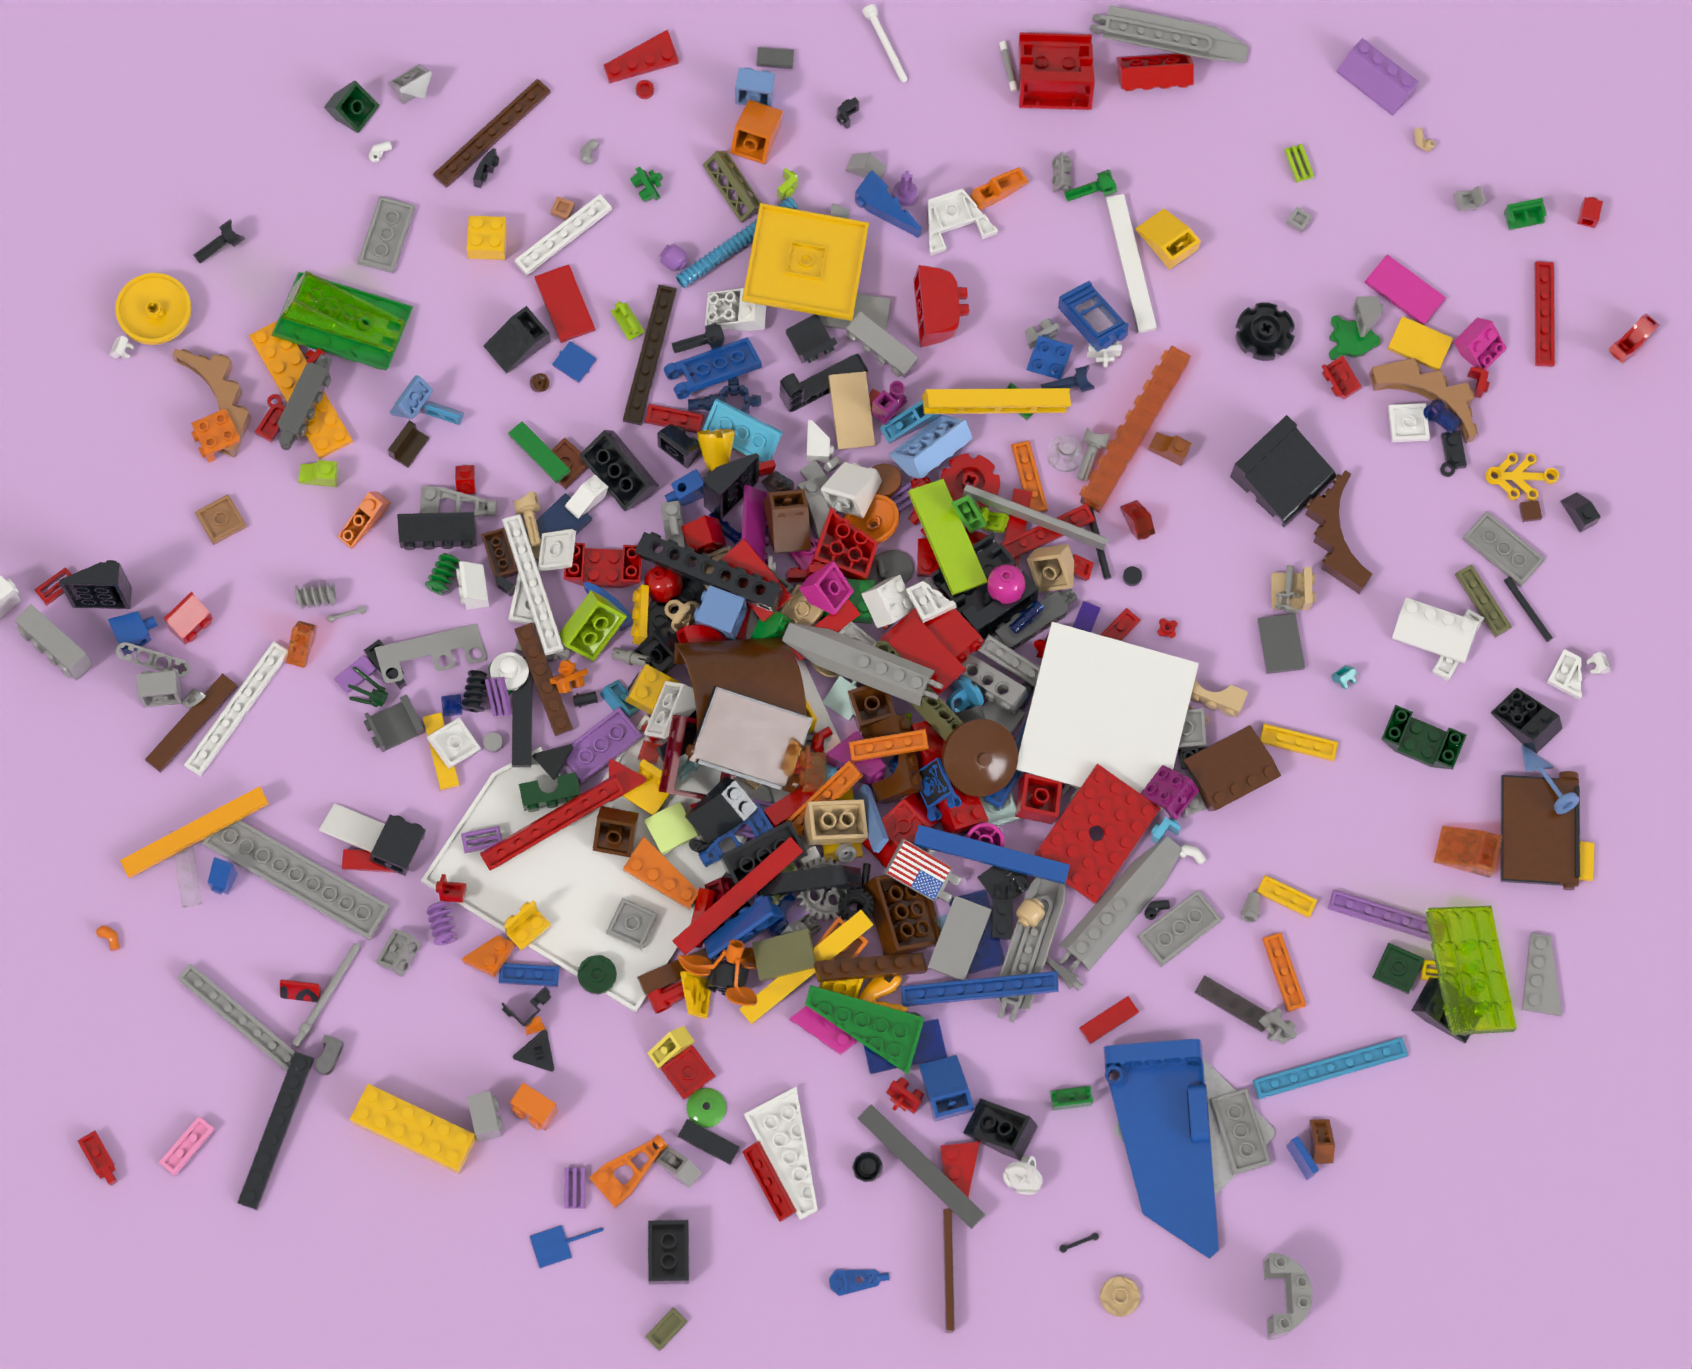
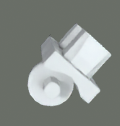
(1105, 355)

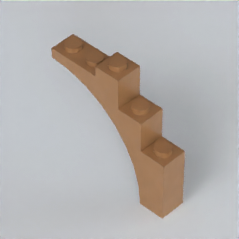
(215, 374)
(1433, 385)

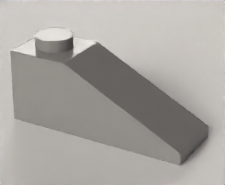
(817, 505)

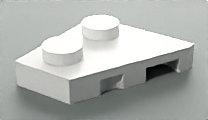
(928, 602)
(1567, 674)

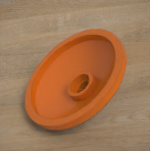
(882, 513)

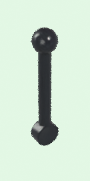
(1063, 1248)

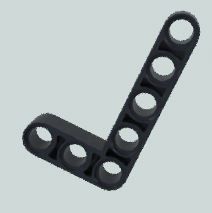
(799, 394)
(813, 879)

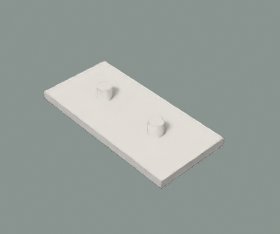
(352, 827)

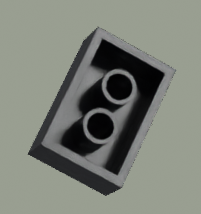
(668, 1252)

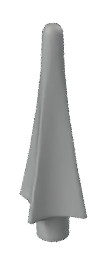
(1067, 976)

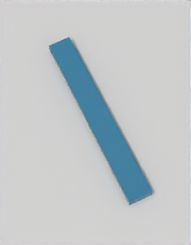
(1330, 1068)

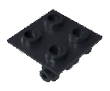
(1003, 877)

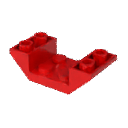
(604, 566)
(902, 824)

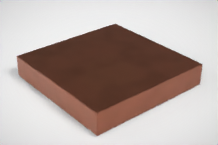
(570, 457)

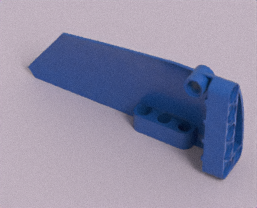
(1167, 1135)

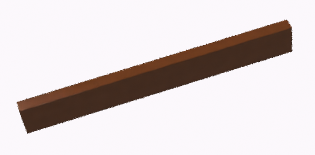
(491, 133)

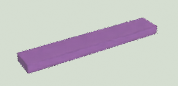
(1379, 914)

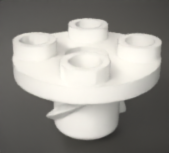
(512, 668)

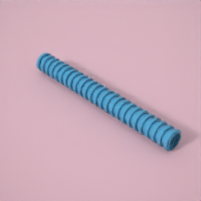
(723, 251)

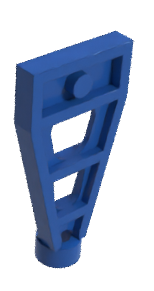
(756, 821)

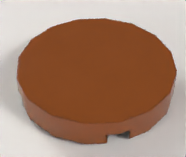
(890, 478)

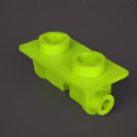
(627, 320)

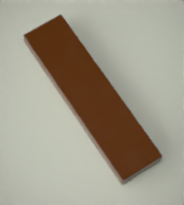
(665, 974)

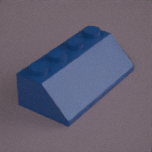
(743, 927)

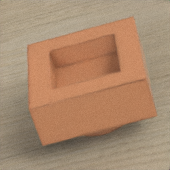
(562, 208)

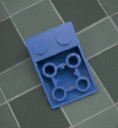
(946, 1088)

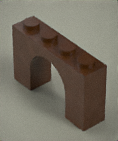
(906, 777)

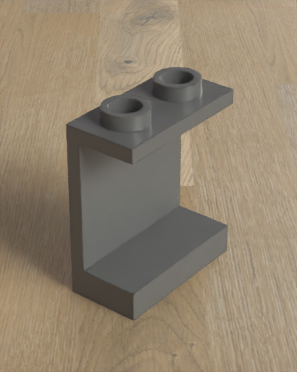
(394, 725)

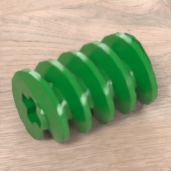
(441, 574)

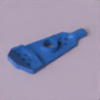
(849, 1283)

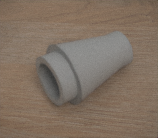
(1250, 910)

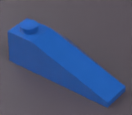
(877, 201)

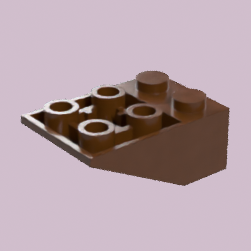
(788, 520)

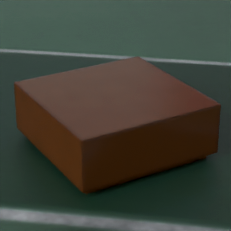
(1530, 511)

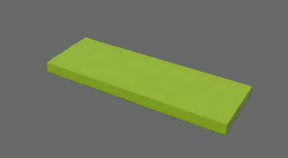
(947, 537)

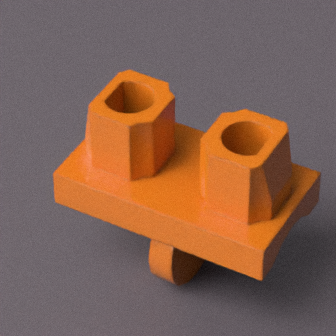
(568, 674)

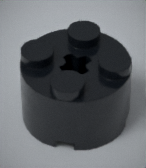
(723, 977)

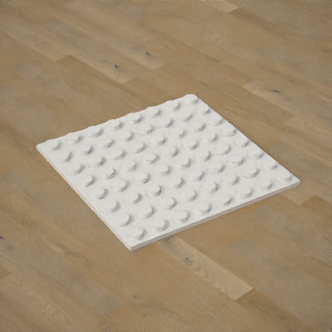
(1104, 707)

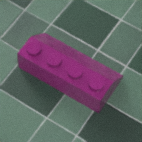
(755, 520)

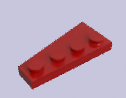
(644, 58)

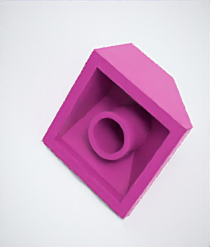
(827, 588)

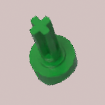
(1104, 183)

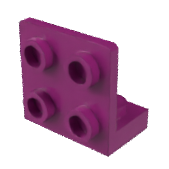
(1170, 791)

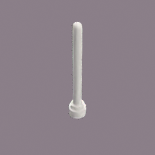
(870, 12)

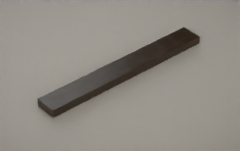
(649, 355)

